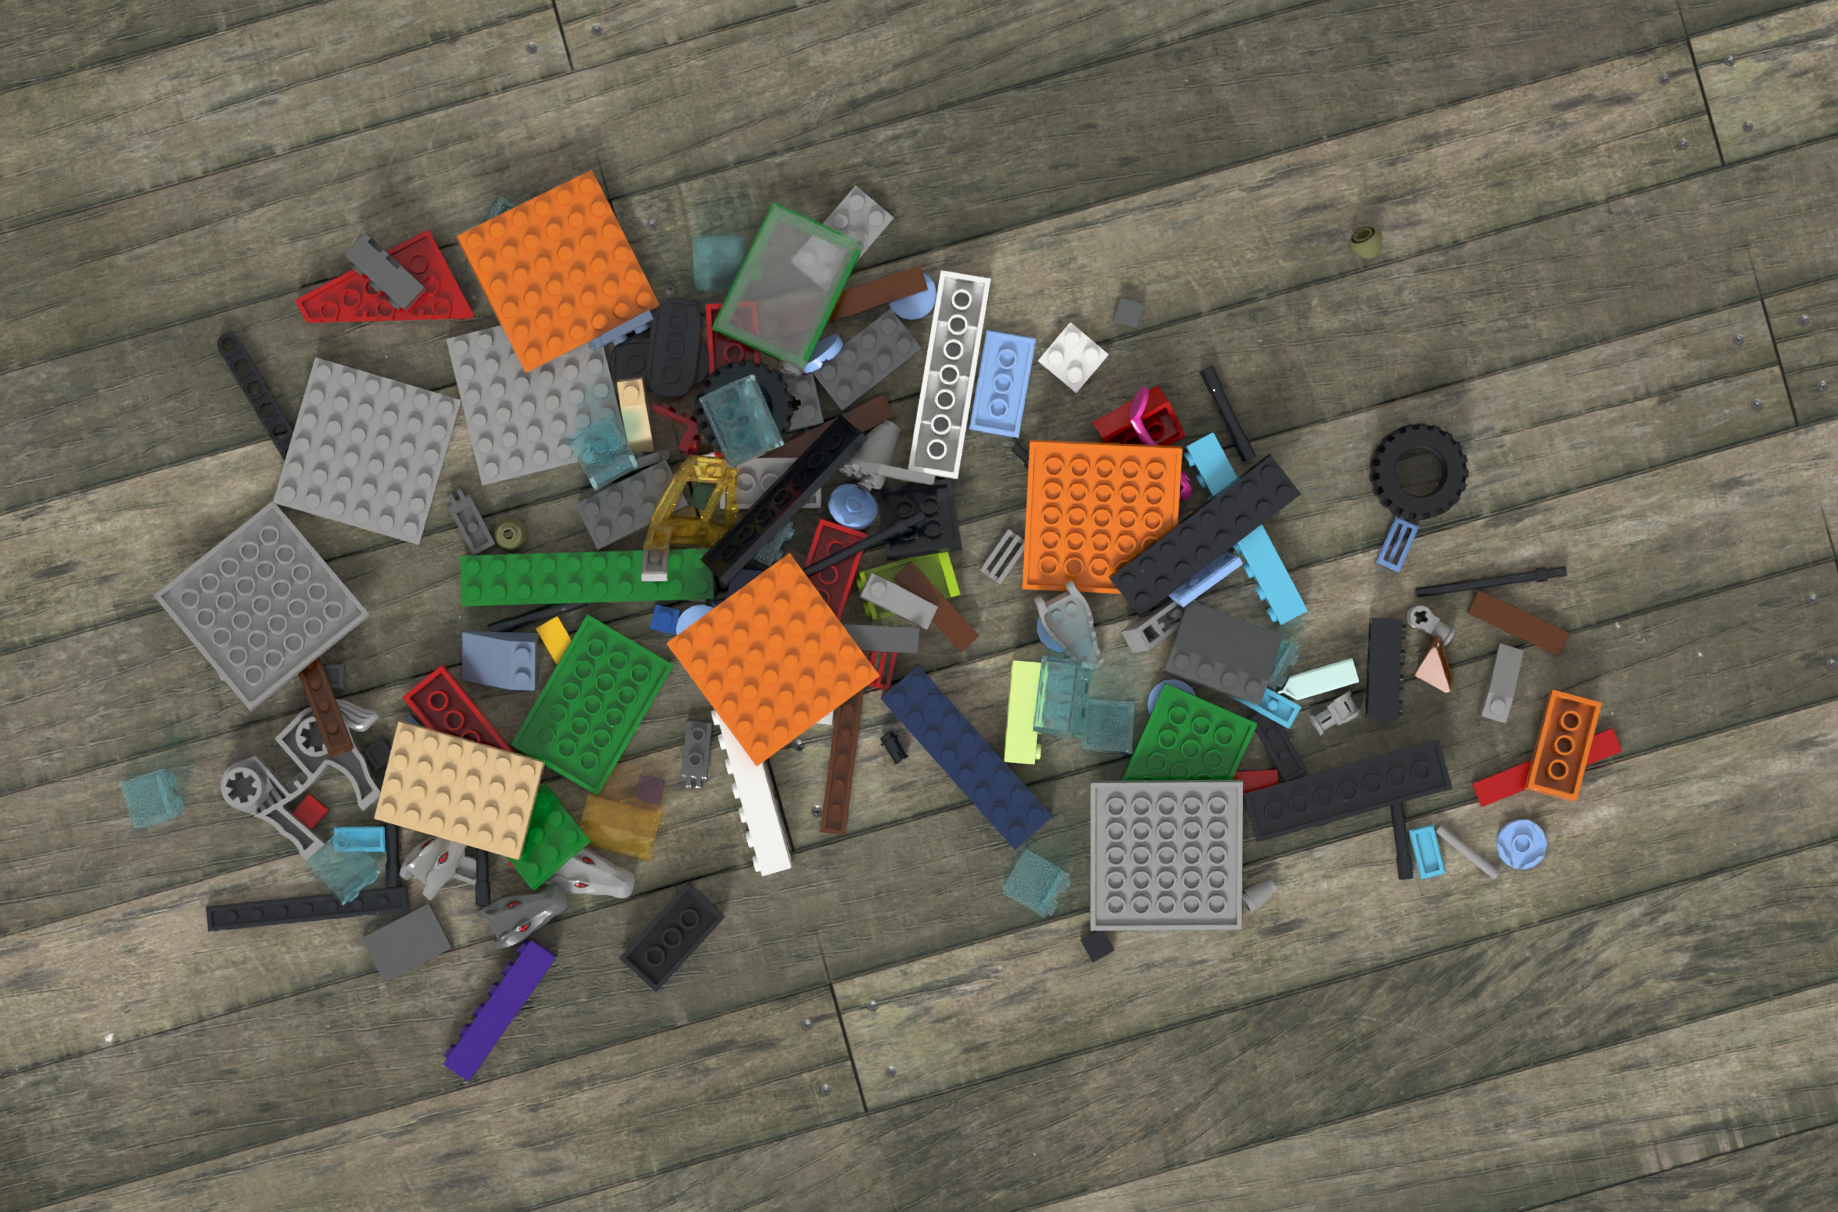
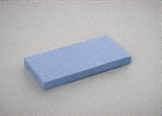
(1002, 384)

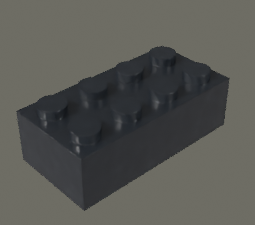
(672, 937)

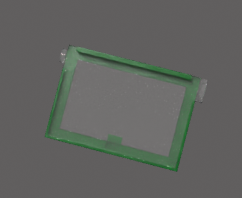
(788, 287)

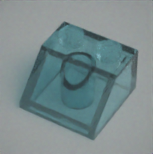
(717, 261)

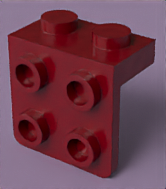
(691, 438)

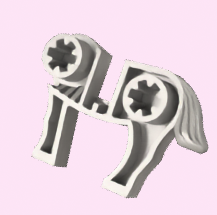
(260, 791)

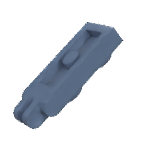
(618, 334)

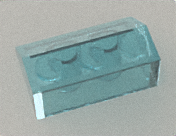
(741, 421)
(1062, 697)

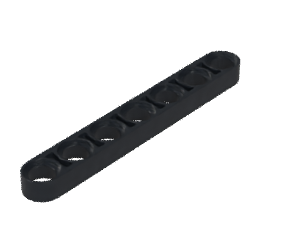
(263, 397)

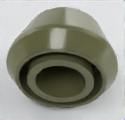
(1366, 242)
(517, 532)

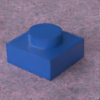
(665, 619)

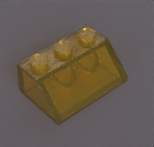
(621, 826)

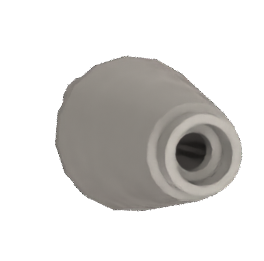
(877, 449)

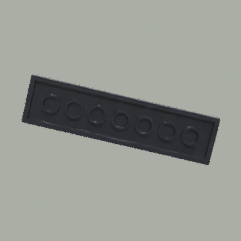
(783, 499)
(1204, 535)
(1347, 790)

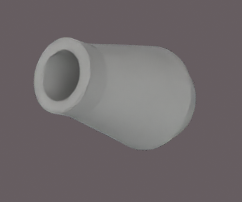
(1256, 896)

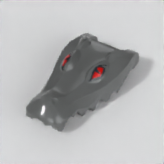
(523, 913)

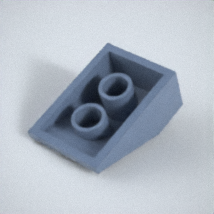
(500, 659)

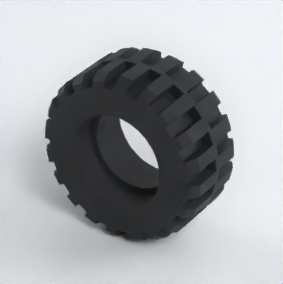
(771, 386)
(1451, 460)

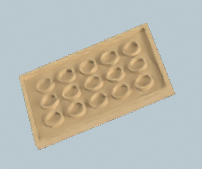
(459, 790)

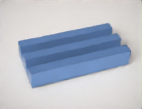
(1388, 563)

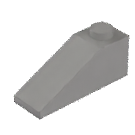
(898, 601)
(1153, 627)
(1501, 684)

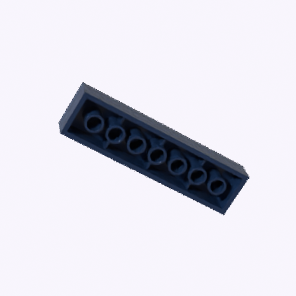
(966, 757)

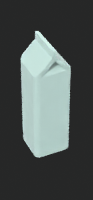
(1320, 680)

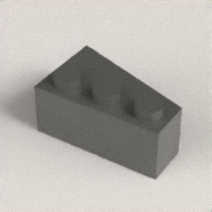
(385, 273)

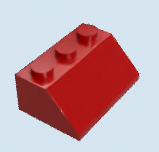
(1157, 418)

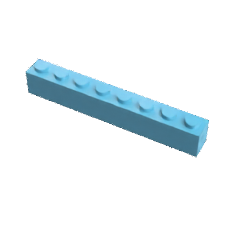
(1256, 548)

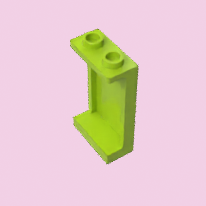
(934, 566)

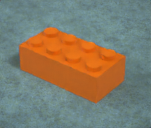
(1562, 745)

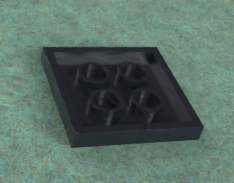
(932, 536)

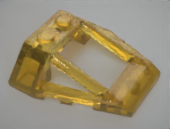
(694, 530)

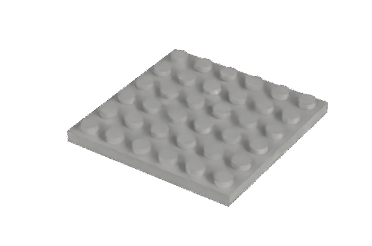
(524, 418)
(367, 451)
(261, 605)
(1166, 855)

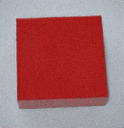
(310, 811)

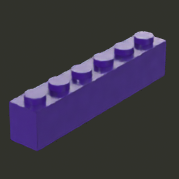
(500, 1009)

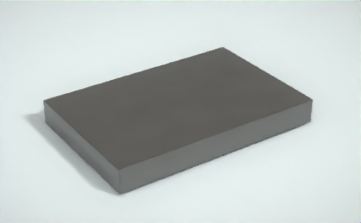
(407, 942)

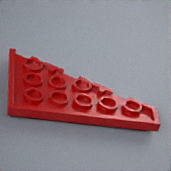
(355, 300)

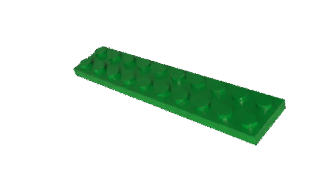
(580, 578)

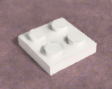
(1073, 357)

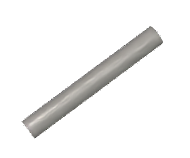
(1467, 851)

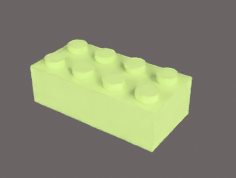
(1020, 738)

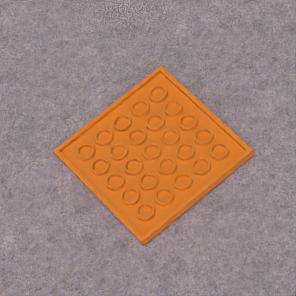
(557, 271)
(1095, 510)
(773, 659)

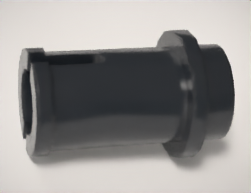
(893, 747)

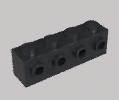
(1383, 669)

